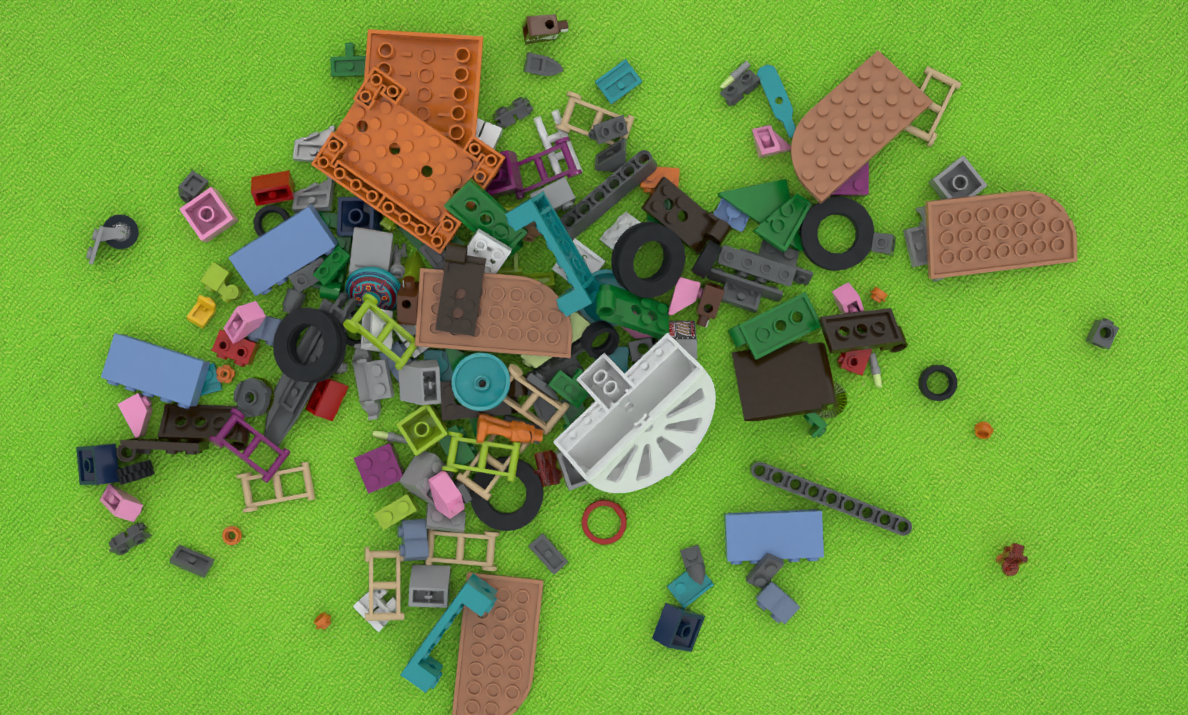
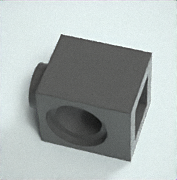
(1094, 335)
(633, 347)

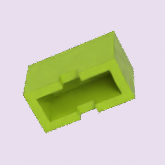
(396, 510)

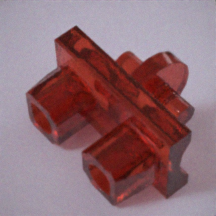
(547, 468)
(1011, 559)

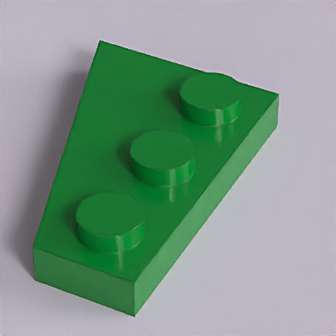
(784, 222)

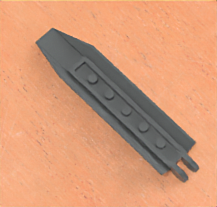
(292, 395)

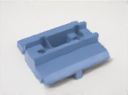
(731, 215)

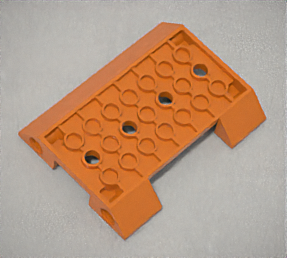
(396, 181)

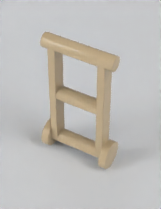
(954, 84)
(575, 98)
(516, 373)
(493, 462)
(252, 506)
(368, 556)
(487, 565)

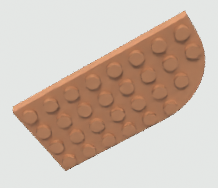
(854, 125)
(997, 233)
(512, 318)
(498, 648)

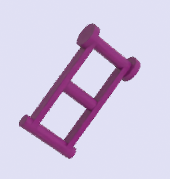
(572, 172)
(238, 417)

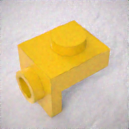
(202, 311)

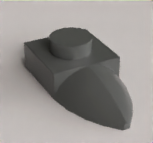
(541, 65)
(538, 380)
(694, 563)

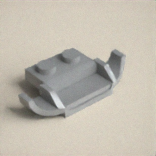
(917, 242)
(372, 381)

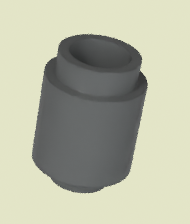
(293, 300)

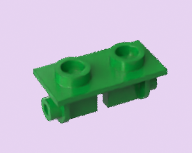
(333, 263)

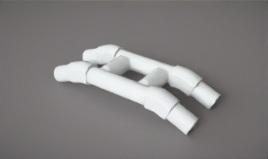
(547, 140)

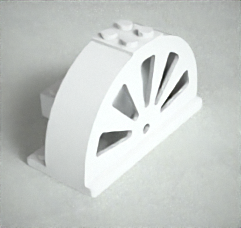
(640, 419)

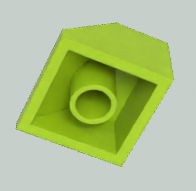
(423, 428)

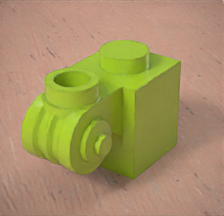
(217, 280)

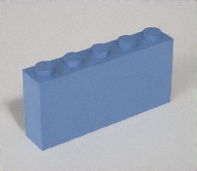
(283, 250)
(155, 370)
(779, 533)

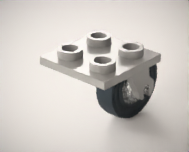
(118, 232)

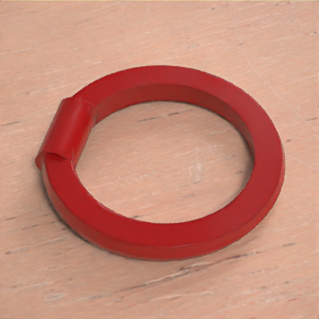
(619, 511)

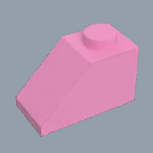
(684, 294)
(847, 299)
(244, 321)
(137, 413)
(446, 495)
(121, 503)

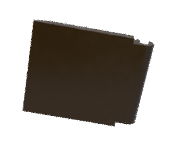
(785, 381)

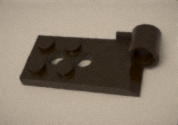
(697, 225)
(464, 273)
(879, 328)
(452, 411)
(215, 418)
(144, 446)

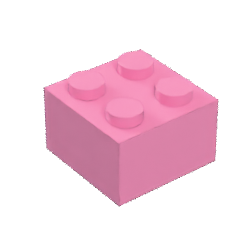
(209, 214)

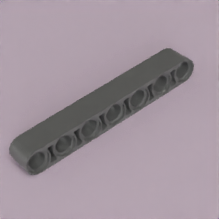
(606, 190)

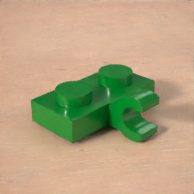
(348, 65)
(569, 387)

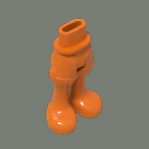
(513, 430)

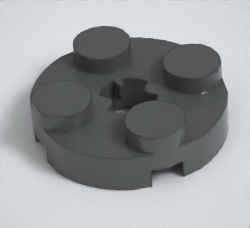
(261, 397)

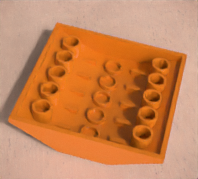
(439, 76)

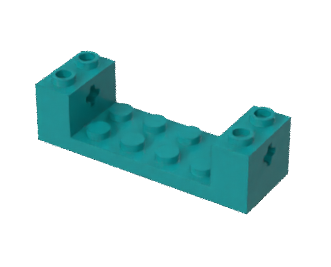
(567, 255)
(422, 668)

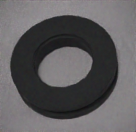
(863, 234)
(625, 251)
(286, 341)
(518, 518)

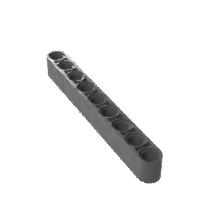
(837, 504)

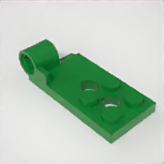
(486, 204)
(333, 290)
(615, 306)
(761, 331)

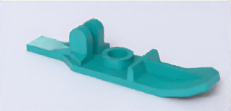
(774, 89)

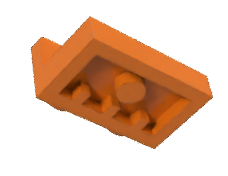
(651, 181)

